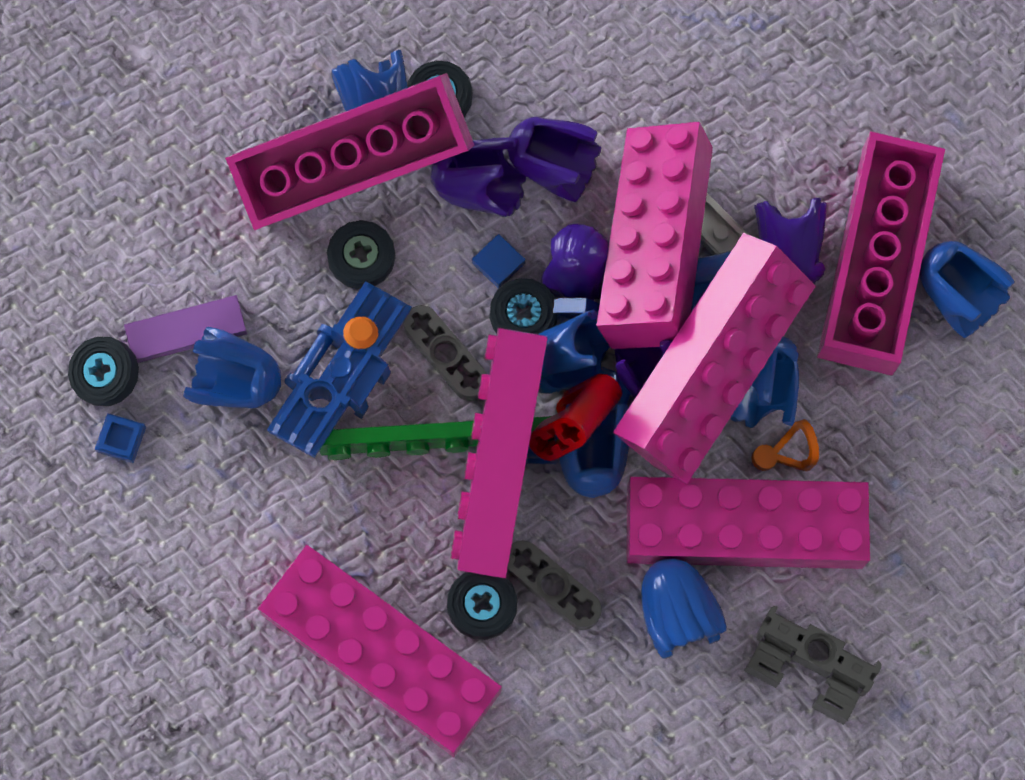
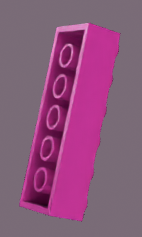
(350, 151)
(655, 235)
(881, 254)
(715, 357)
(501, 452)
(748, 522)
(380, 650)

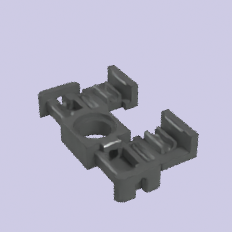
(785, 636)

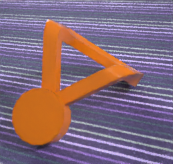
(766, 456)

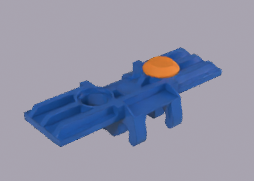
(350, 375)

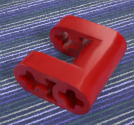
(574, 425)

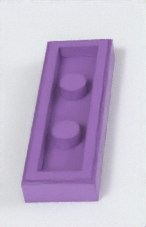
(182, 328)

